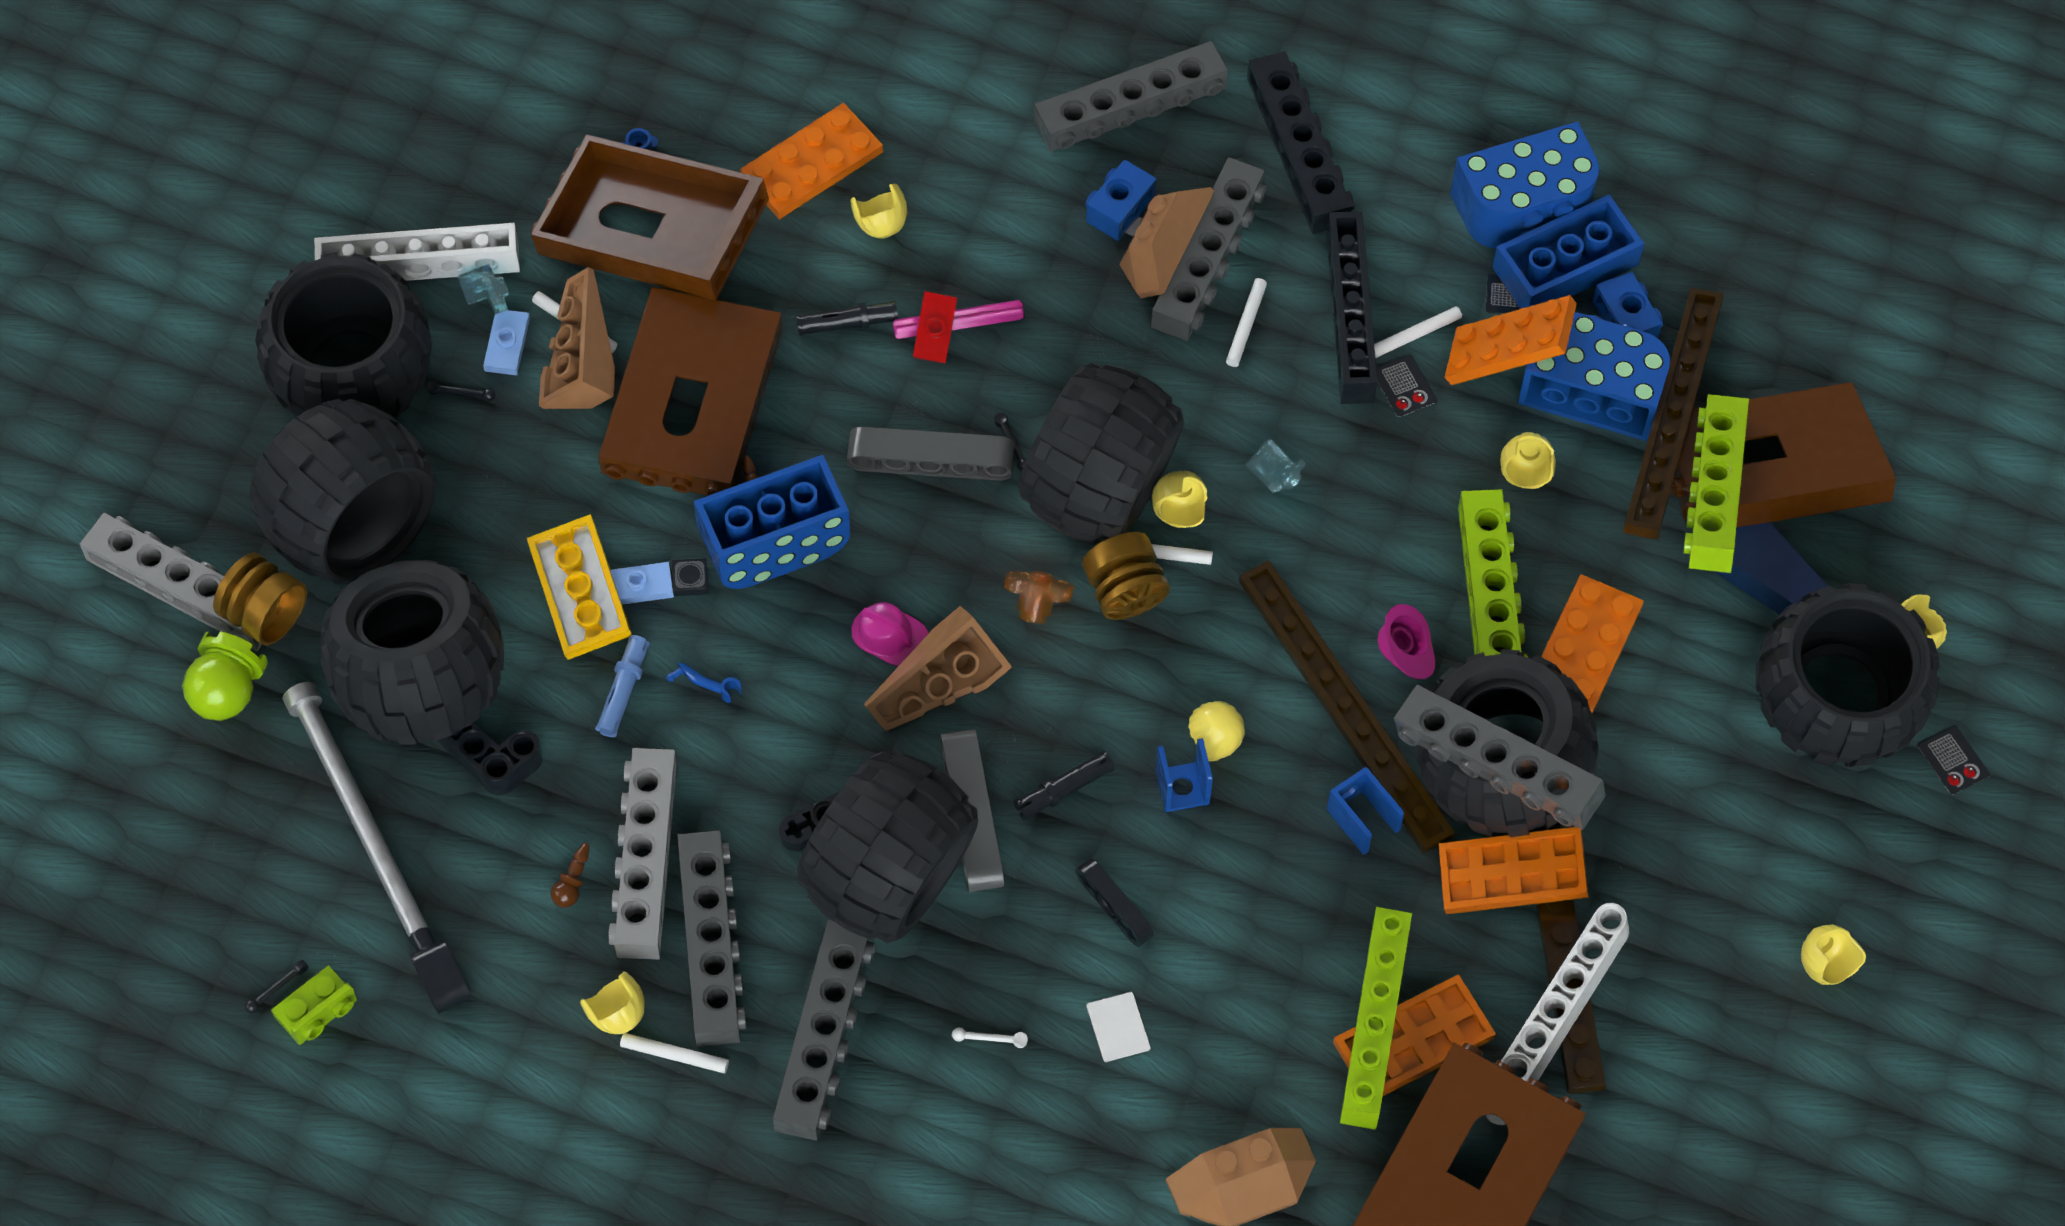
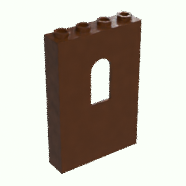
(697, 242)
(701, 342)
(1828, 462)
(1416, 1180)

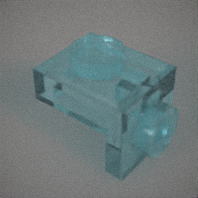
(482, 285)
(1275, 467)

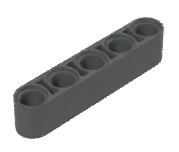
(930, 453)
(964, 765)

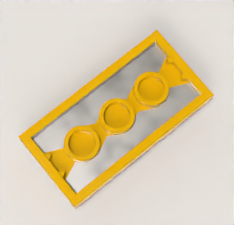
(579, 587)

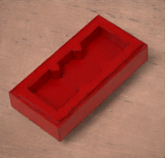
(934, 327)

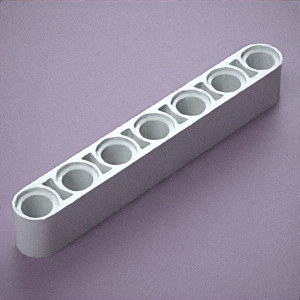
(1565, 998)

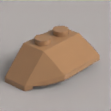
(1163, 239)
(1244, 1178)

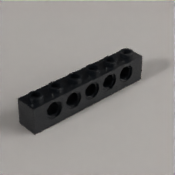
(1277, 72)
(1351, 308)

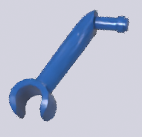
(700, 680)

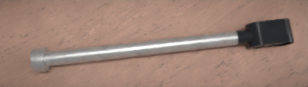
(432, 959)

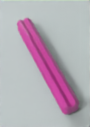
(967, 318)

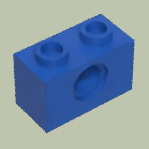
(1115, 215)
(1623, 294)

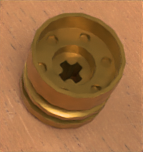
(1125, 575)
(260, 598)

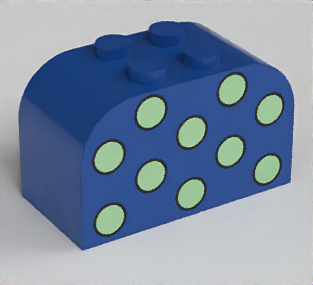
(1524, 183)
(1604, 378)
(774, 523)

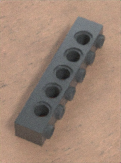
(1142, 84)
(1235, 181)
(1428, 709)
(710, 1024)
(807, 1118)

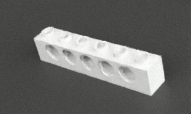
(432, 251)

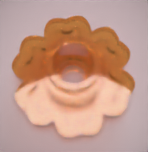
(1037, 593)

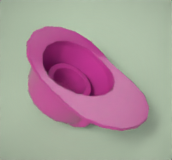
(887, 632)
(1407, 641)

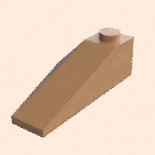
(582, 357)
(943, 667)

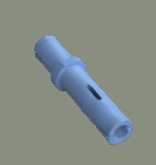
(627, 672)

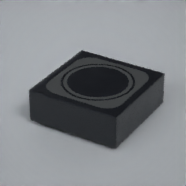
(690, 577)

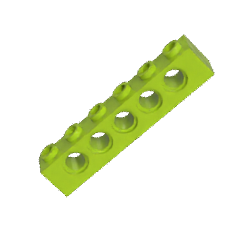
(1718, 483)
(1488, 509)
(1375, 1018)

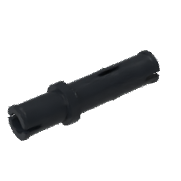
(847, 318)
(1051, 792)

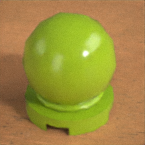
(221, 679)

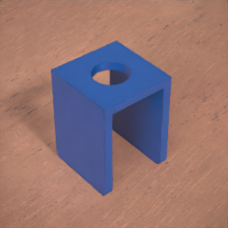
(1197, 773)
(1376, 794)

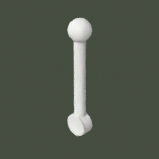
(1019, 1039)

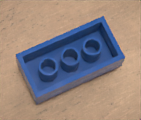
(1568, 254)

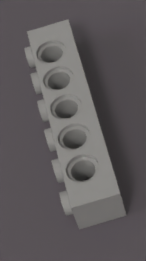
(111, 534)
(644, 938)

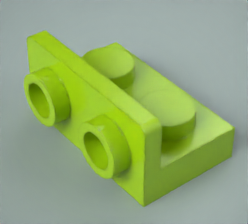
(315, 1005)

